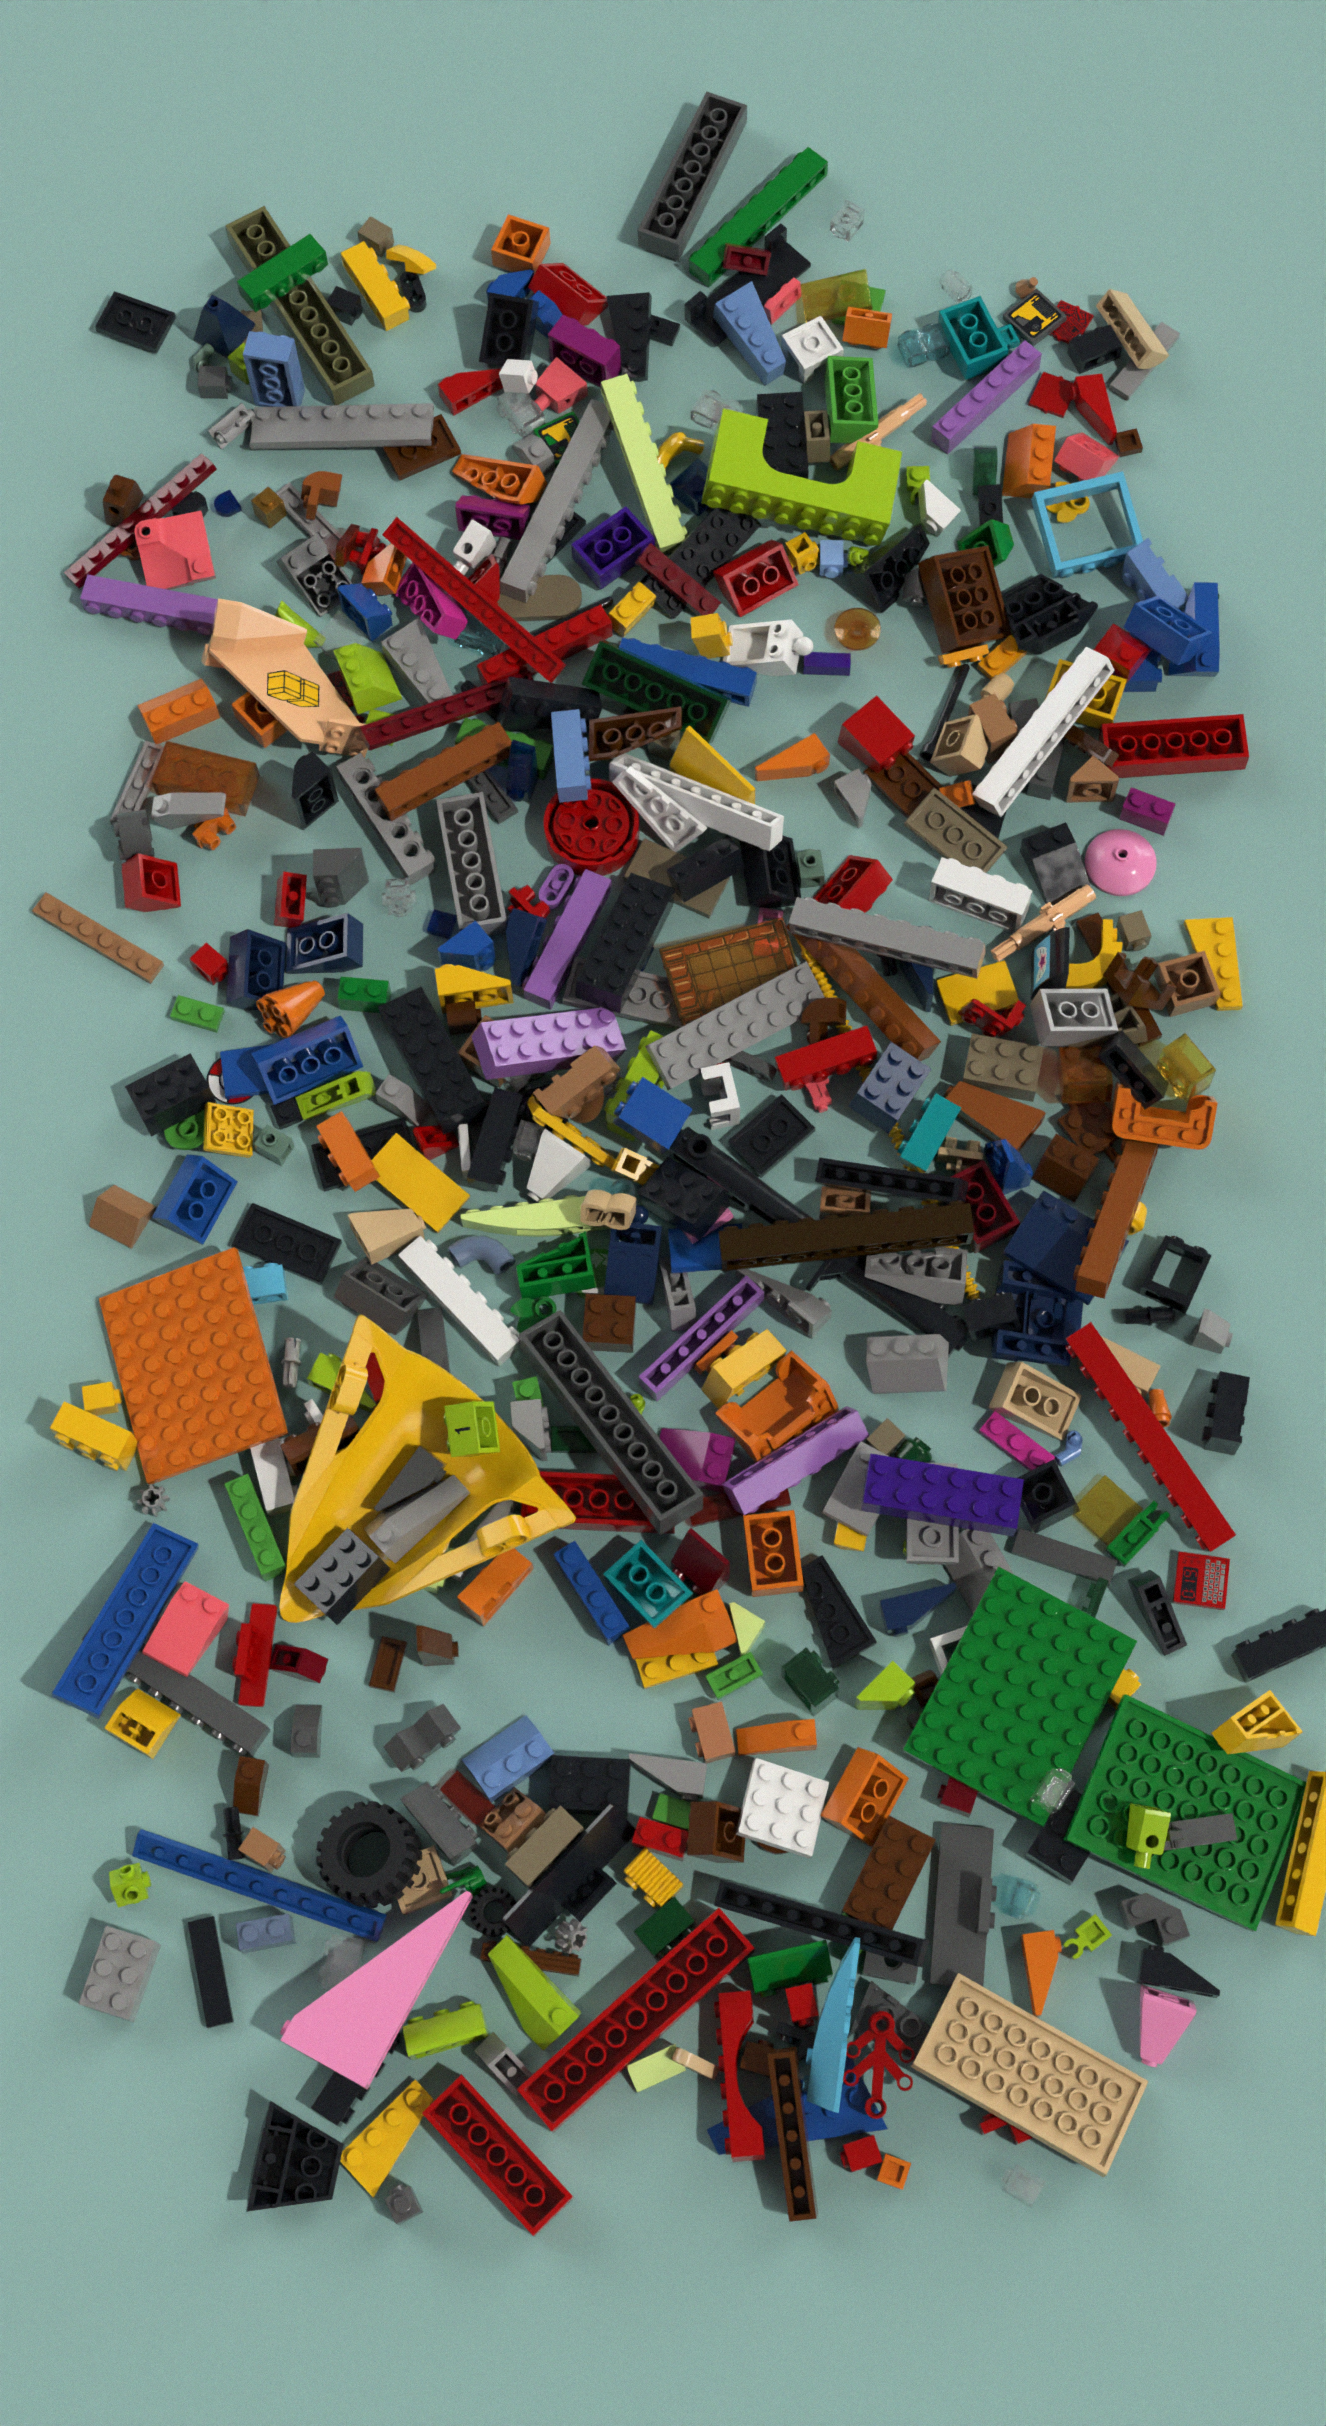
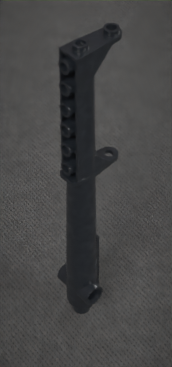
(756, 1195)

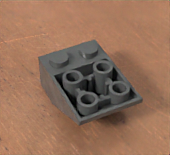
(314, 574)

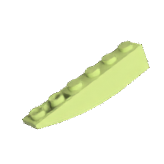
(532, 1220)

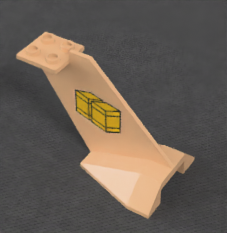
(282, 675)

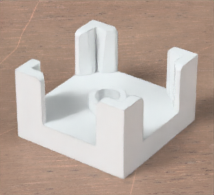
(810, 346)
(726, 1089)

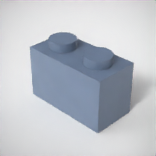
(265, 1933)

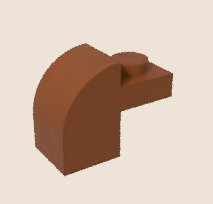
(320, 488)

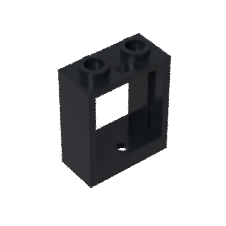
(1164, 1294)

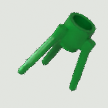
(470, 1878)

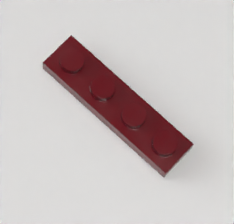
(677, 581)

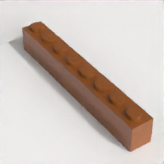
(873, 996)
(1115, 1218)

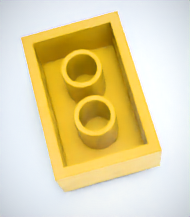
(94, 1437)

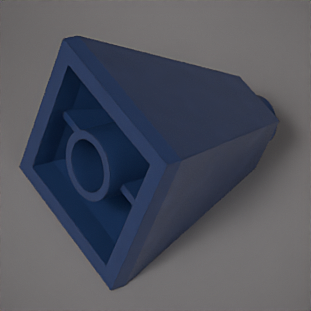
(222, 326)

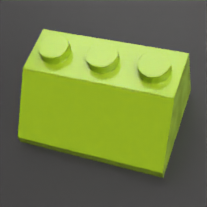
(366, 677)
(445, 2030)

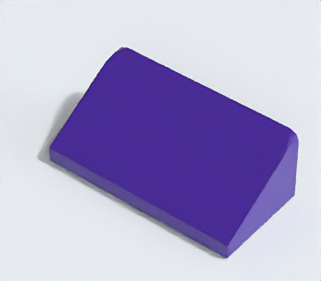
(827, 663)

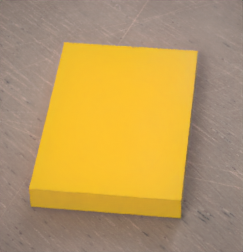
(991, 988)

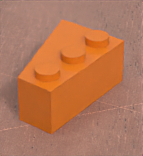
(494, 1585)

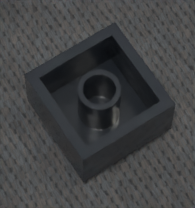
(1046, 1497)

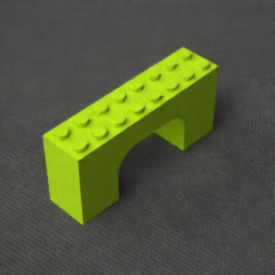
(746, 484)

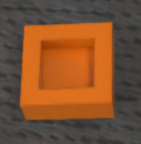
(893, 2171)

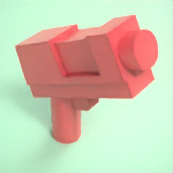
(819, 1095)

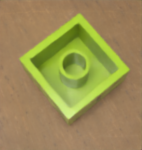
(471, 1429)

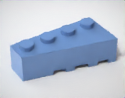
(750, 331)
(570, 755)

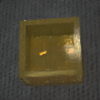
(1185, 1068)

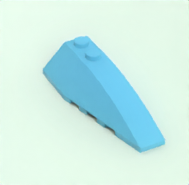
(830, 2040)

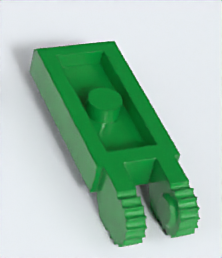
(1135, 1535)

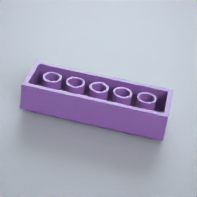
(545, 1041)

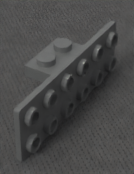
(962, 1904)

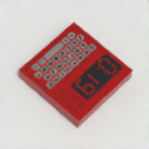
(1201, 1580)

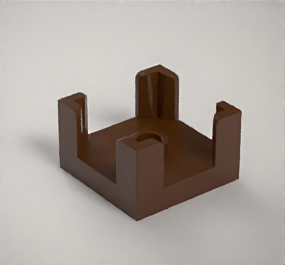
(1135, 985)

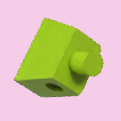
(1147, 1832)

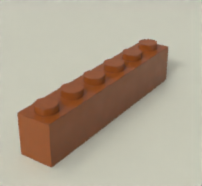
(444, 771)

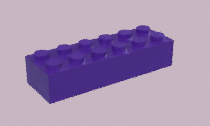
(942, 1495)

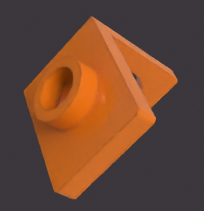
(960, 793)

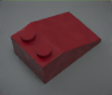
(700, 1564)

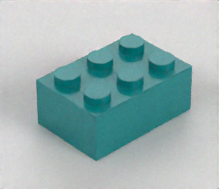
(973, 337)

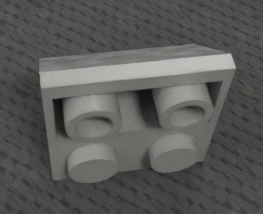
(529, 1425)

